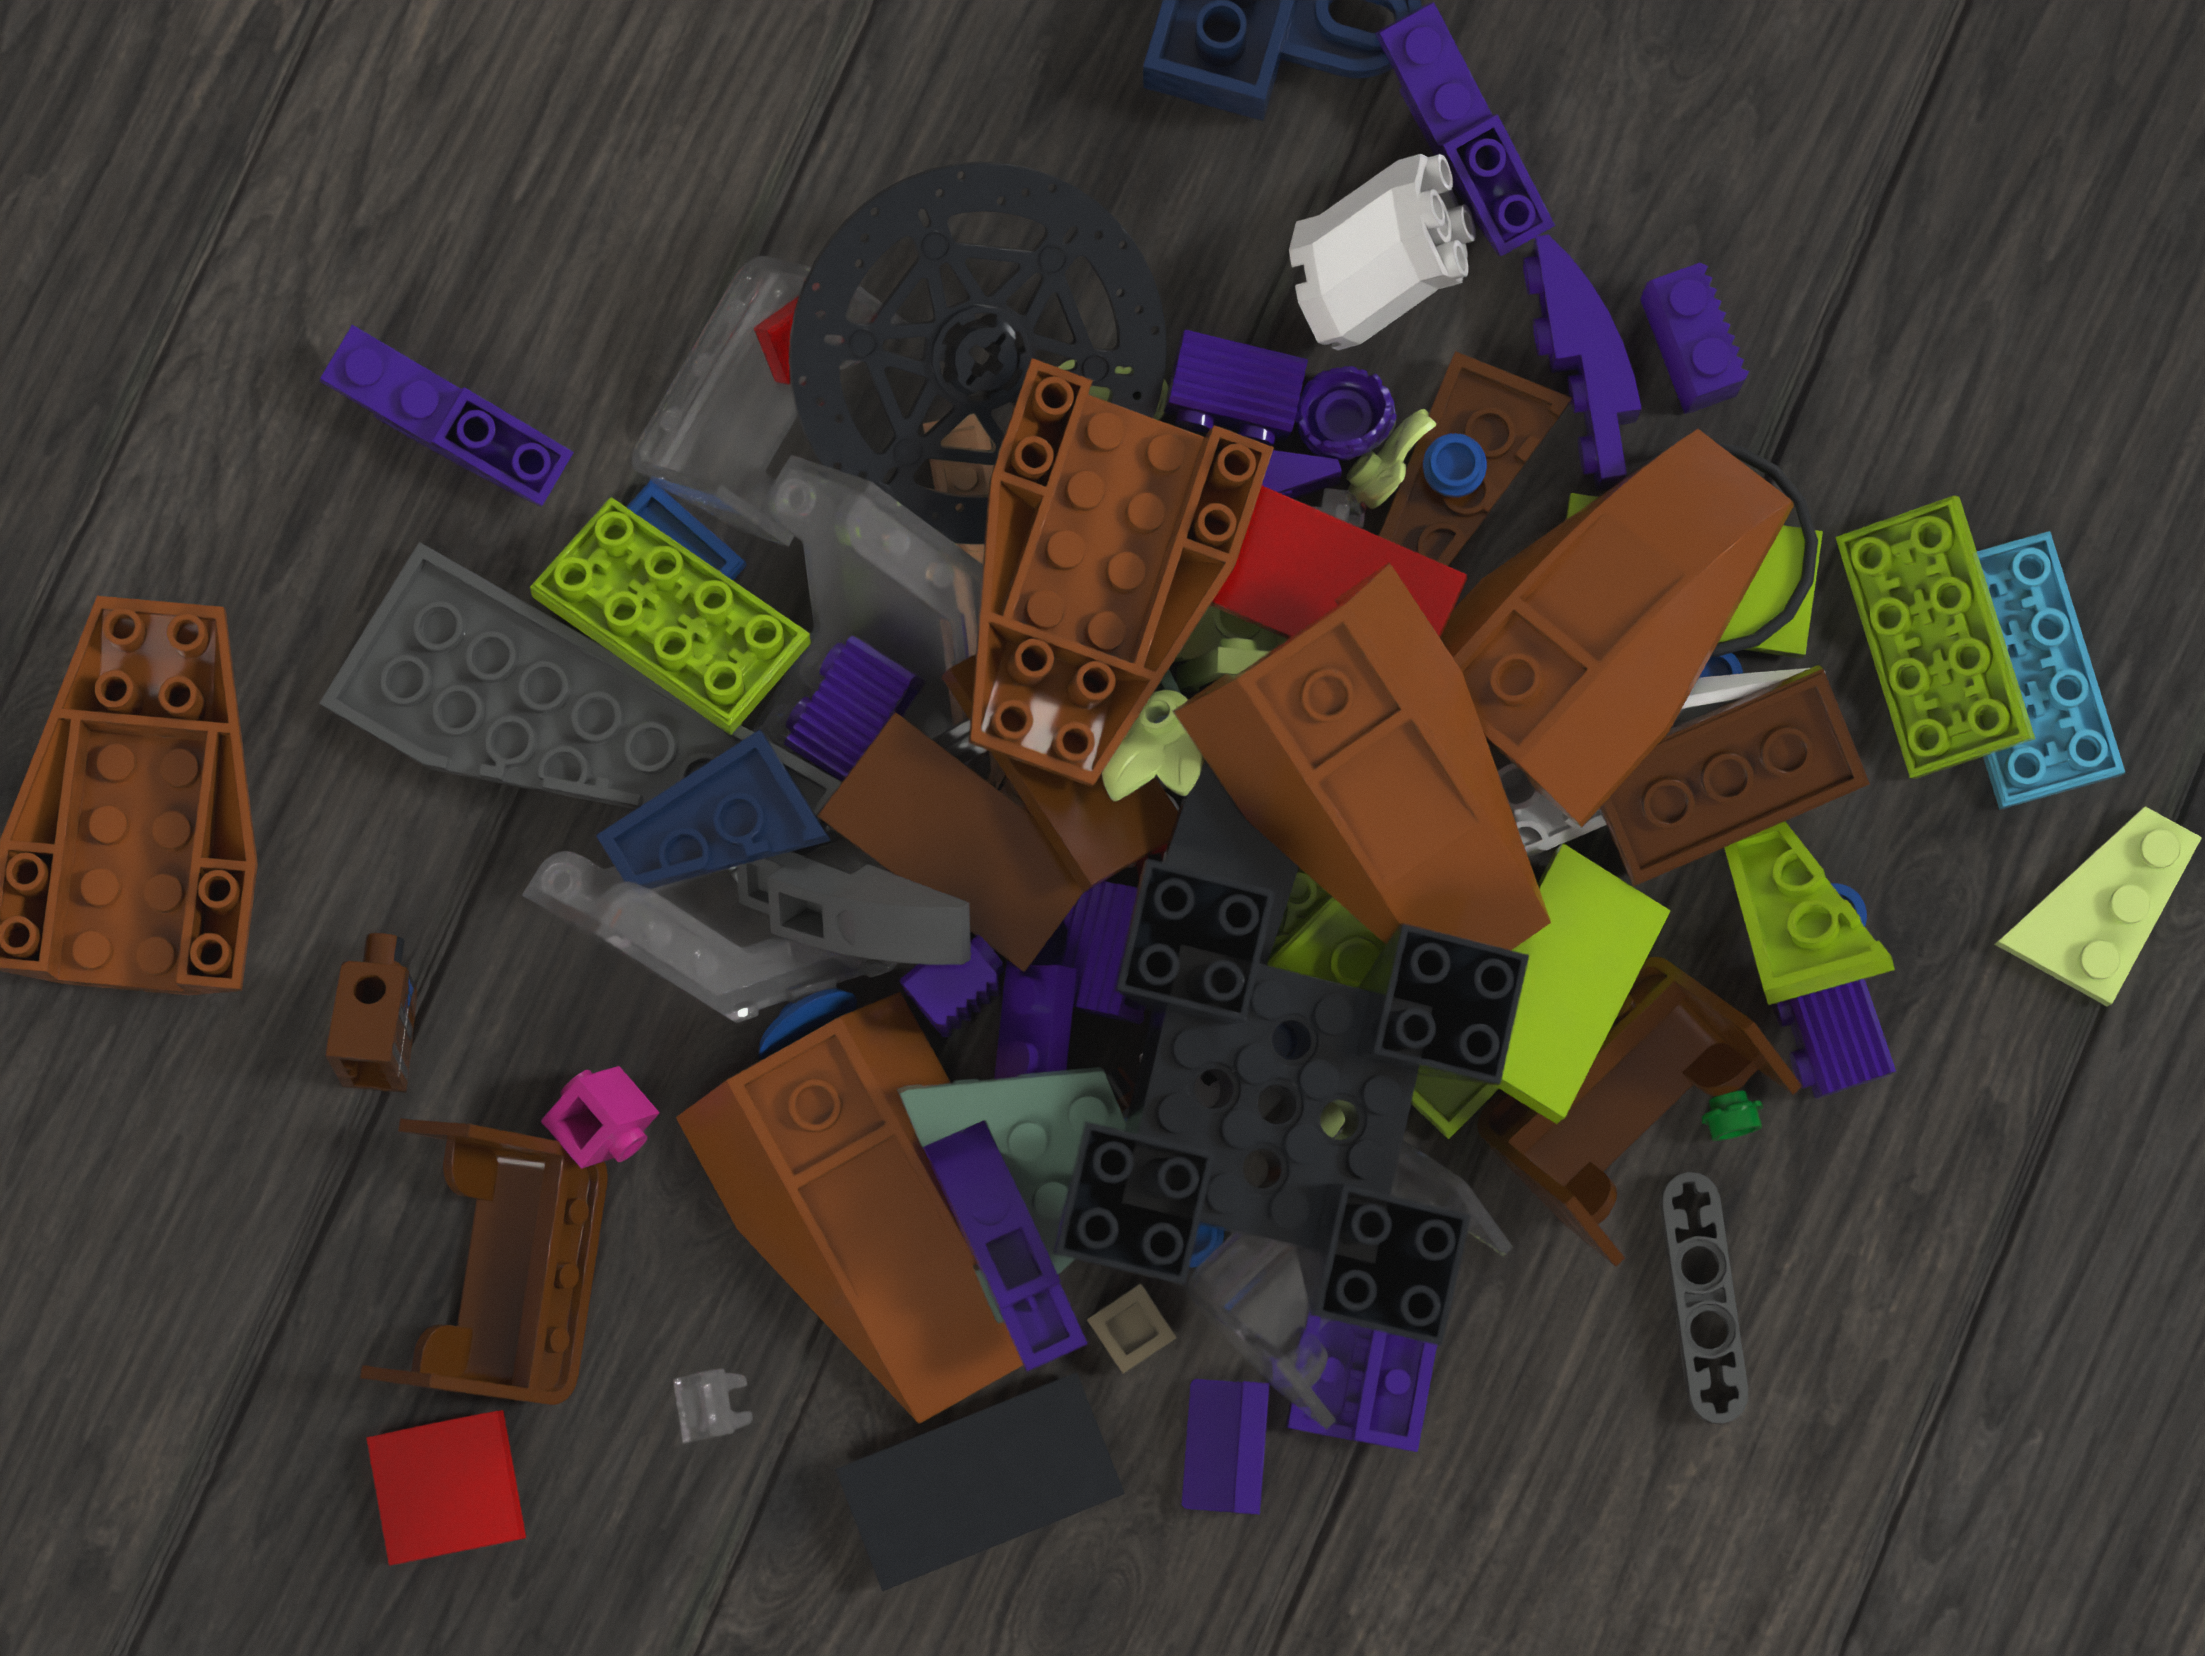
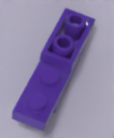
(1463, 129)
(1582, 336)
(446, 417)
(1005, 1245)

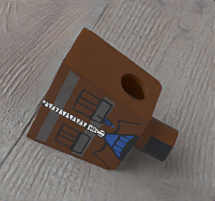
(368, 1039)

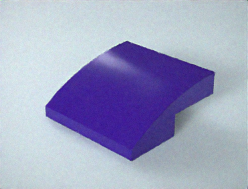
(1370, 1385)

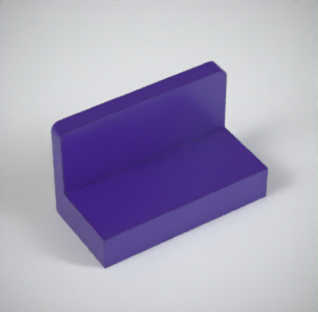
(1225, 1446)

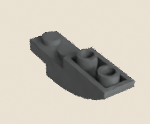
(858, 913)

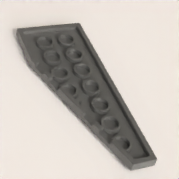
(520, 699)

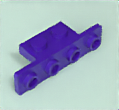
(1036, 1013)

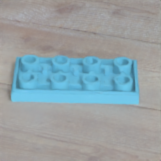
(2054, 676)

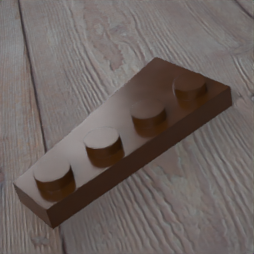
(1507, 421)

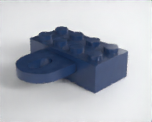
(1233, 48)

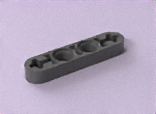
(1692, 1298)

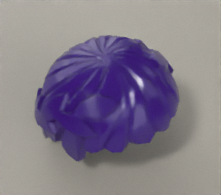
(1345, 413)

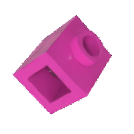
(600, 1117)

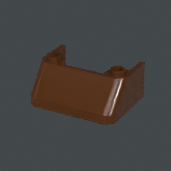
(1658, 1048)
(524, 1268)

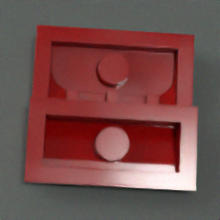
(446, 1487)

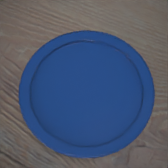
(805, 1017)

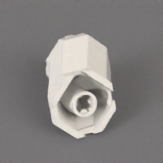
(1381, 250)

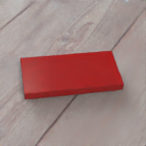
(1305, 559)

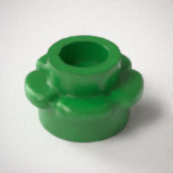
(1732, 1116)

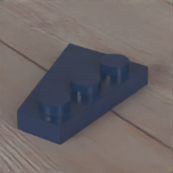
(715, 819)

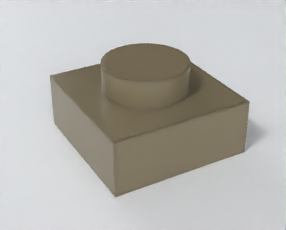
(1131, 1329)

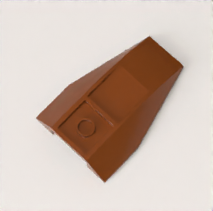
(1096, 567)
(1611, 618)
(1374, 771)
(135, 813)
(848, 1206)

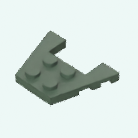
(1034, 1126)

